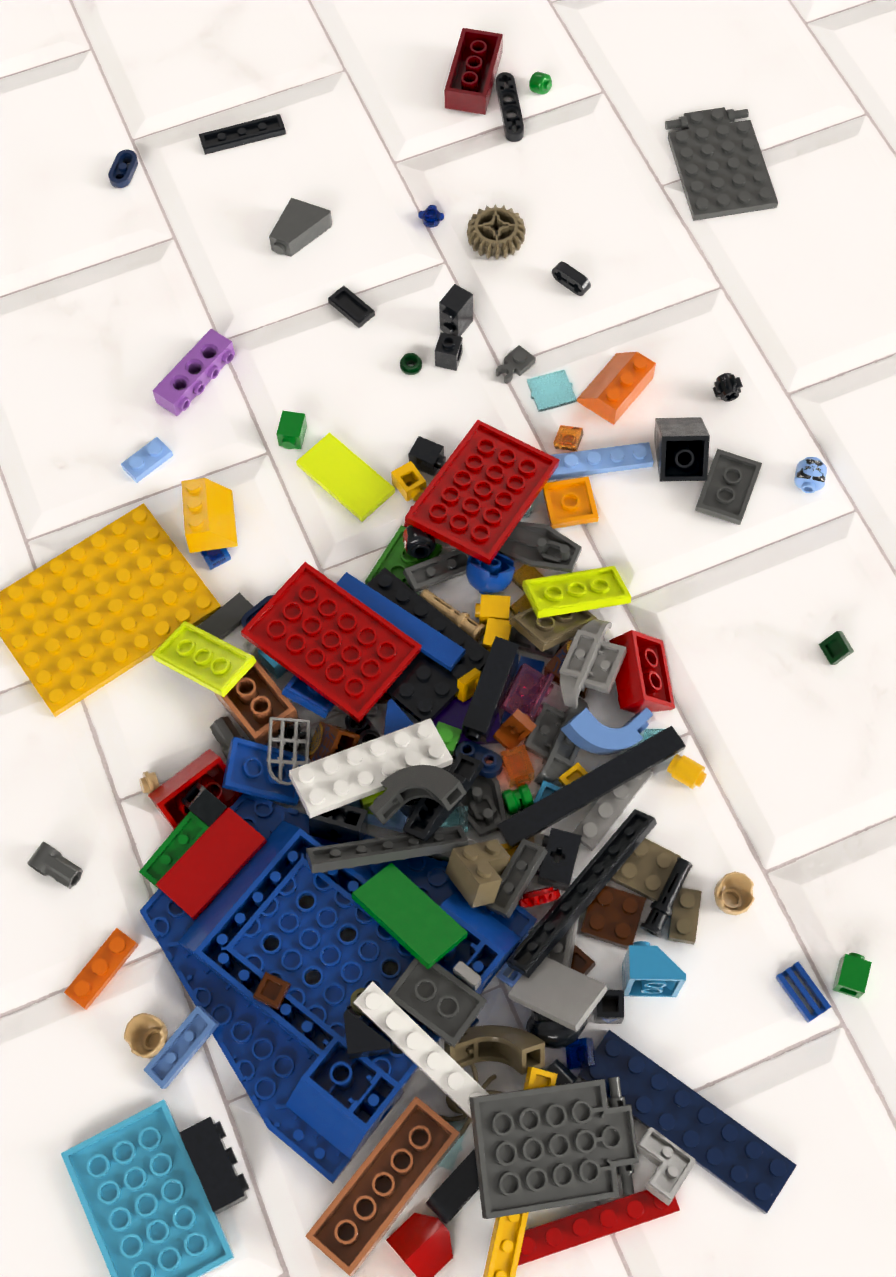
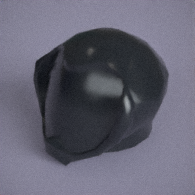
(552, 1033)

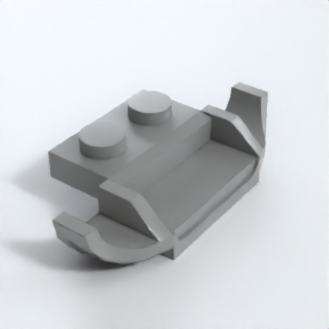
(590, 662)

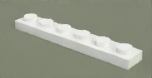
(418, 1046)

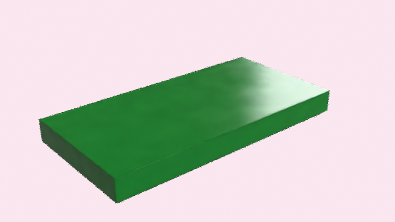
(409, 915)

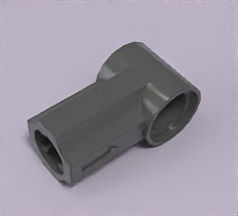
(224, 731)
(51, 862)

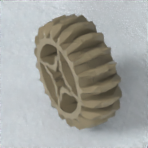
(509, 232)

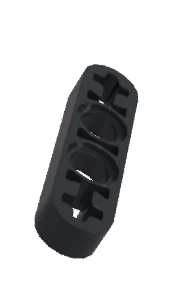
(509, 106)

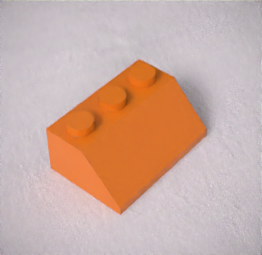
(618, 385)

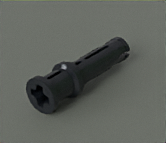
(661, 908)

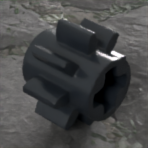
(727, 387)
(289, 732)

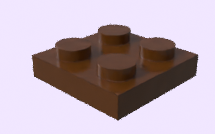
(613, 917)

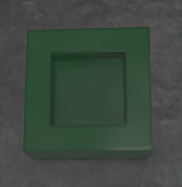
(836, 647)

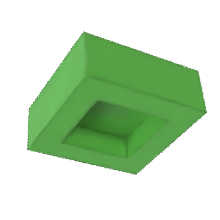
(449, 735)

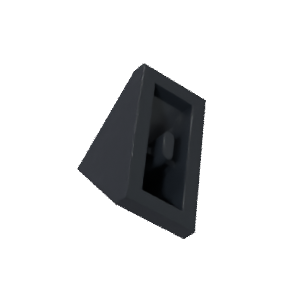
(362, 1039)

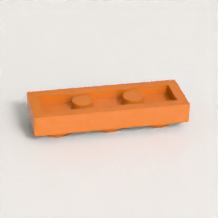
(101, 968)

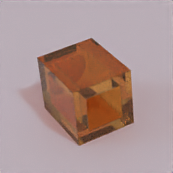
(517, 766)

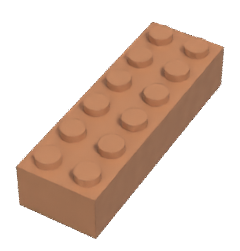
(383, 1186)

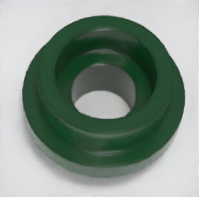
(411, 358)

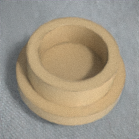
(149, 782)

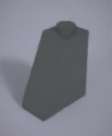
(298, 227)

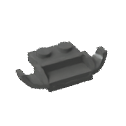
(551, 743)

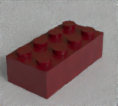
(473, 71)

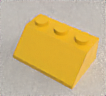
(208, 515)

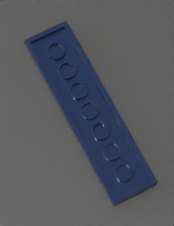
(692, 1123)

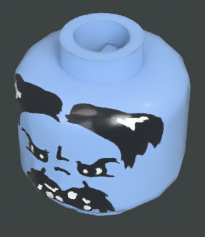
(810, 474)

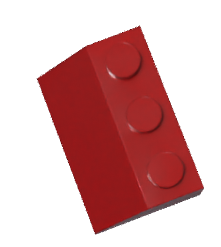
(643, 674)
(208, 771)

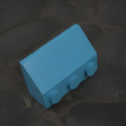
(650, 972)

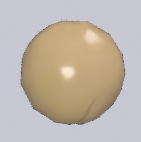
(734, 893)
(146, 1035)

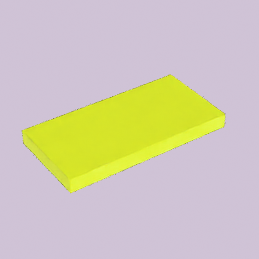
(345, 477)
(576, 591)
(204, 658)

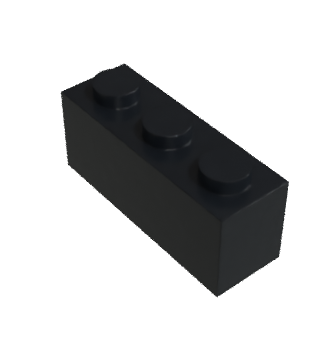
(215, 1164)

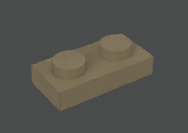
(685, 916)

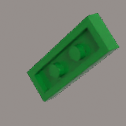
(174, 847)

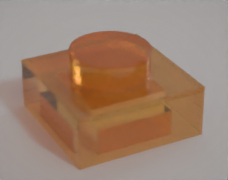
(568, 438)

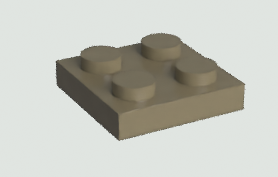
(647, 870)

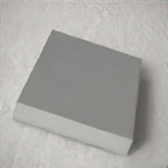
(559, 993)

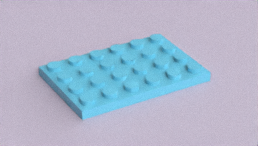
(147, 1199)

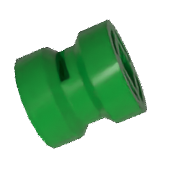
(517, 799)

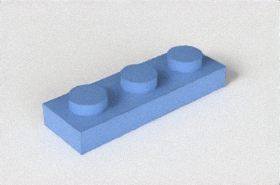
(181, 1047)

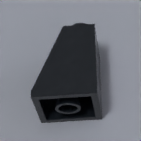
(681, 449)

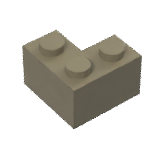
(477, 871)

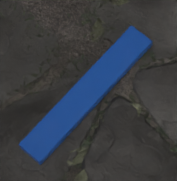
(433, 642)

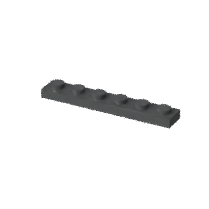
(383, 849)

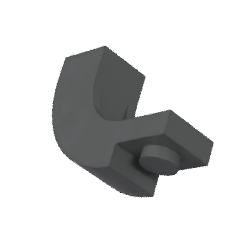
(415, 783)

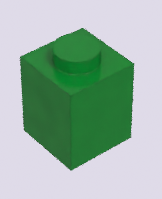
(291, 430)
(852, 975)

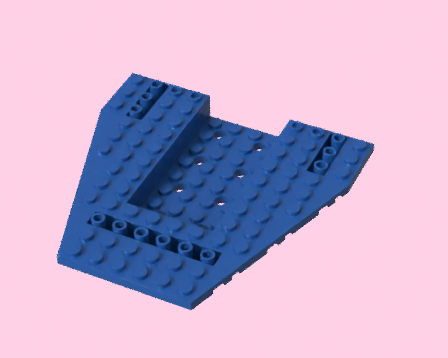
(298, 1056)

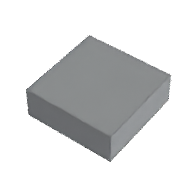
(467, 975)

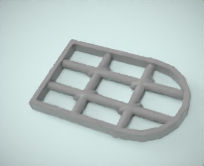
(282, 740)

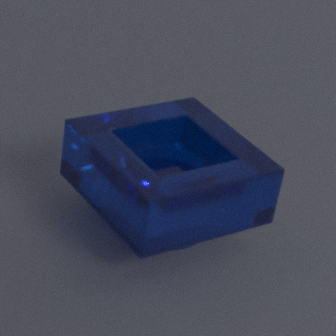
(215, 557)
(580, 1054)

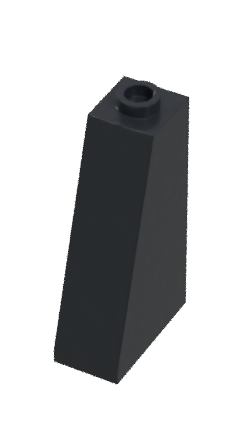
(491, 689)

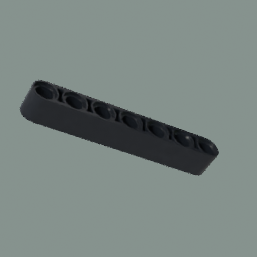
(464, 1179)

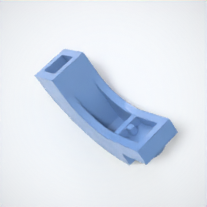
(599, 739)

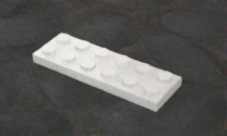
(362, 768)

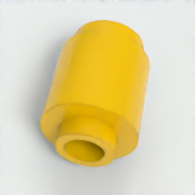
(687, 771)

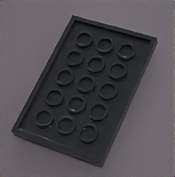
(425, 685)

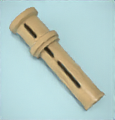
(462, 619)

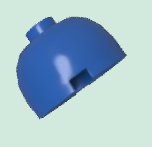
(492, 577)

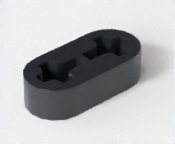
(571, 278)

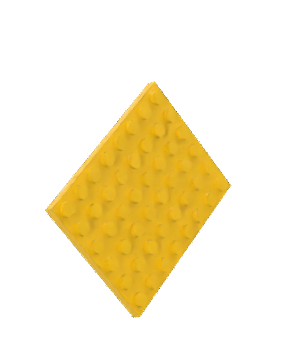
(100, 608)

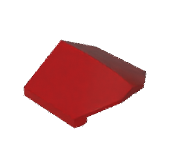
(422, 1244)

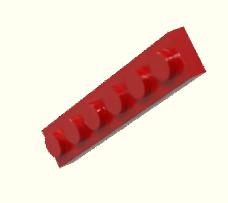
(593, 1224)

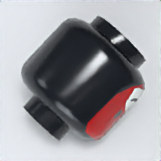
(418, 543)

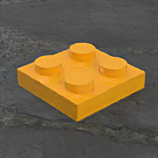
(570, 502)

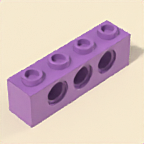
(197, 361)

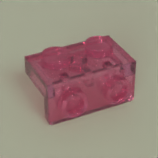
(528, 691)

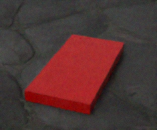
(211, 863)

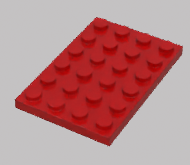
(482, 491)
(331, 641)

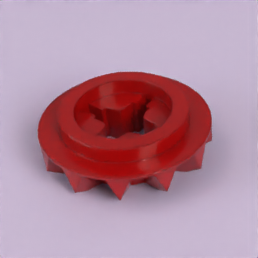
(539, 897)

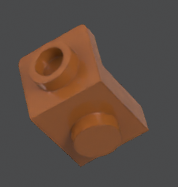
(514, 729)

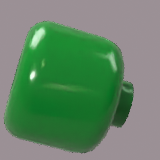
(540, 83)

